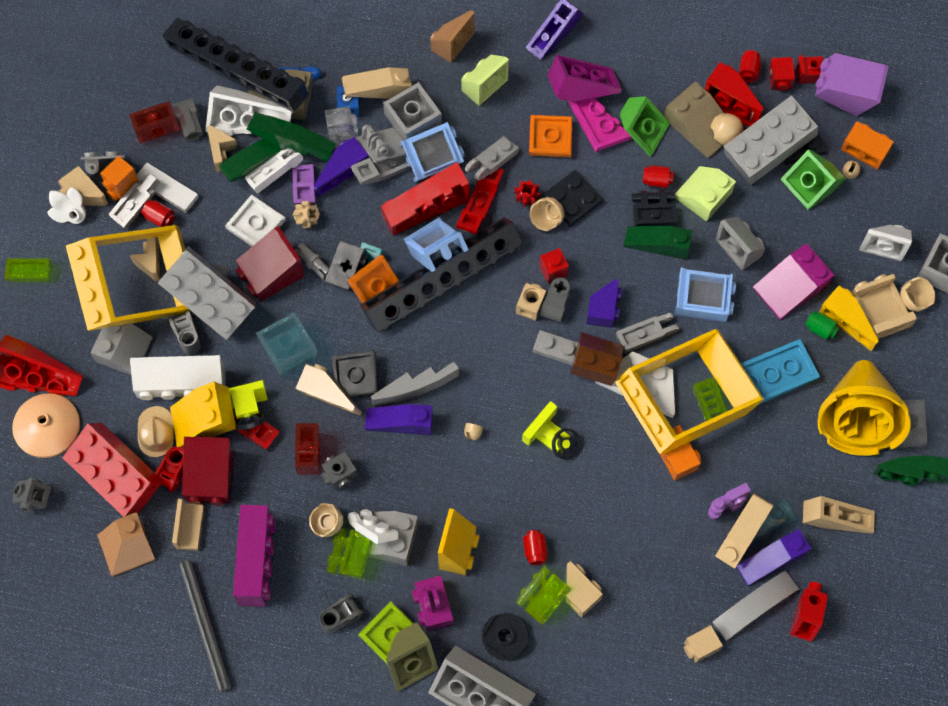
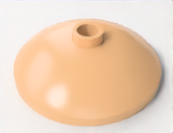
(50, 437)

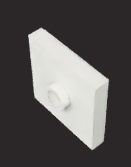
(254, 221)

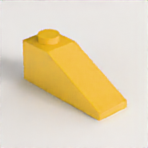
(850, 317)

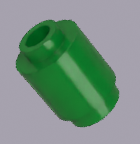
(822, 325)

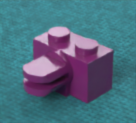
(433, 603)

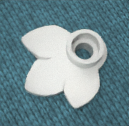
(64, 204)

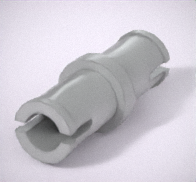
(312, 260)

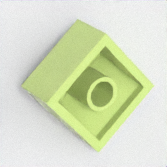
(485, 78)
(705, 191)

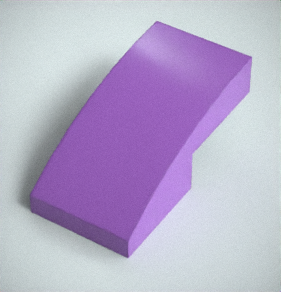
(303, 184)

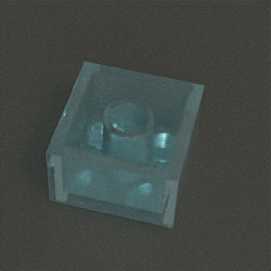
(287, 344)

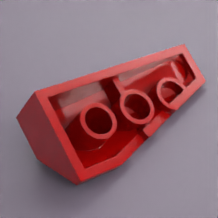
(31, 369)

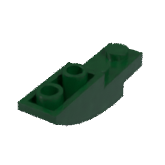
(913, 469)

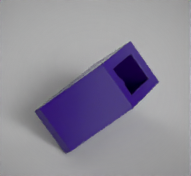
(602, 305)

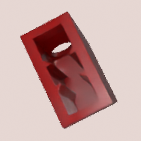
(809, 612)

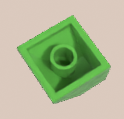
(644, 123)
(812, 179)

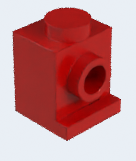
(808, 69)

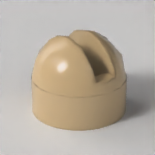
(851, 175)
(472, 431)

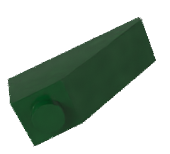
(660, 240)

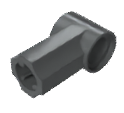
(187, 115)

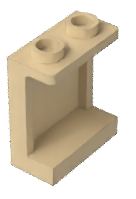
(883, 306)

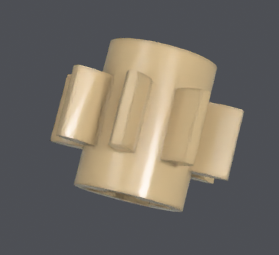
(306, 214)

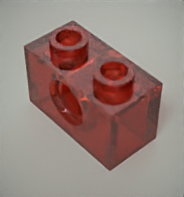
(154, 122)
(307, 448)

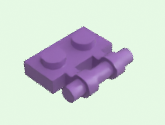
(731, 500)

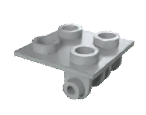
(381, 144)
(92, 162)

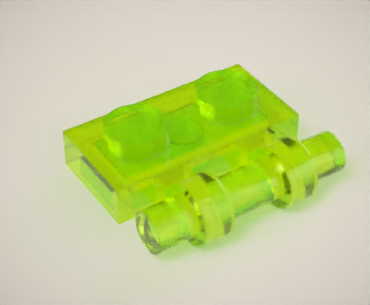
(355, 555)
(547, 599)

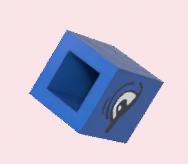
(344, 101)

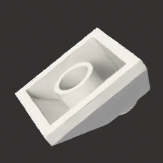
(887, 241)

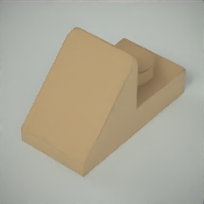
(220, 144)
(149, 260)

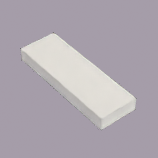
(169, 189)

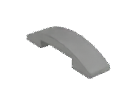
(371, 172)
(755, 605)

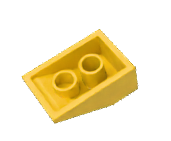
(203, 413)
(457, 544)

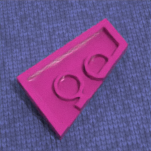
(598, 125)

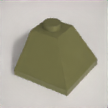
(410, 657)

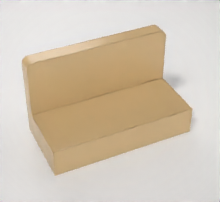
(188, 526)

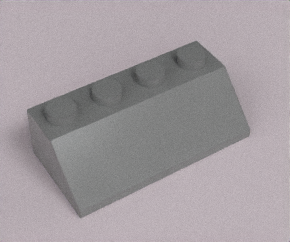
(470, 682)

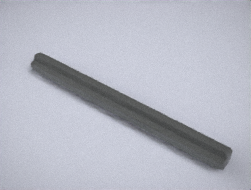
(205, 626)

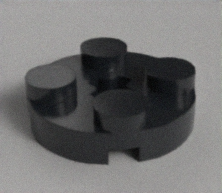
(508, 649)

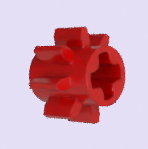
(527, 193)

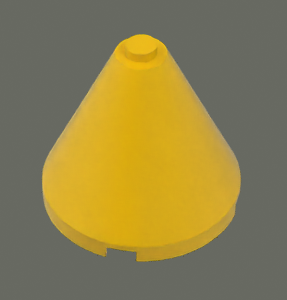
(864, 413)

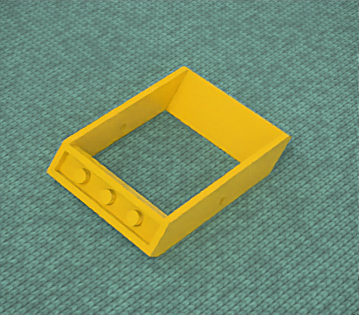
(92, 283)
(724, 368)

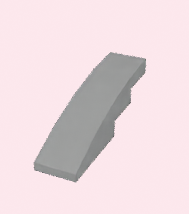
(408, 388)

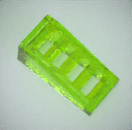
(714, 390)

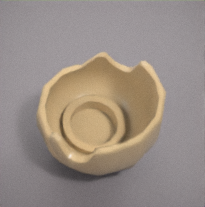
(726, 127)
(546, 213)
(917, 294)
(326, 520)

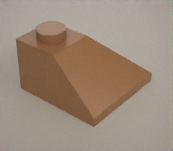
(453, 36)
(126, 544)

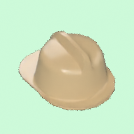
(155, 431)

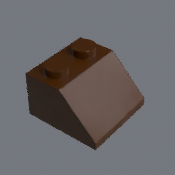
(597, 359)

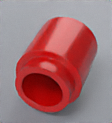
(750, 66)
(658, 176)
(158, 213)
(535, 547)

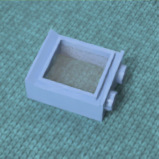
(432, 151)
(431, 239)
(704, 295)

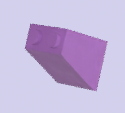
(851, 83)

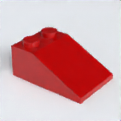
(733, 94)

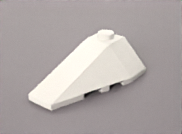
(233, 109)

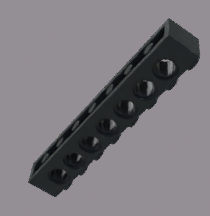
(236, 64)
(412, 284)

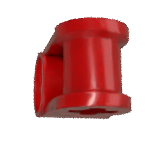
(171, 472)

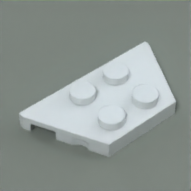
(658, 383)

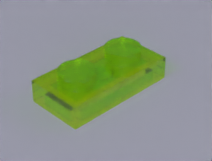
(28, 269)

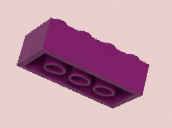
(253, 556)

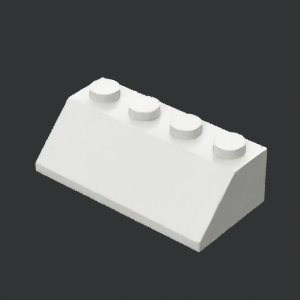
(174, 375)

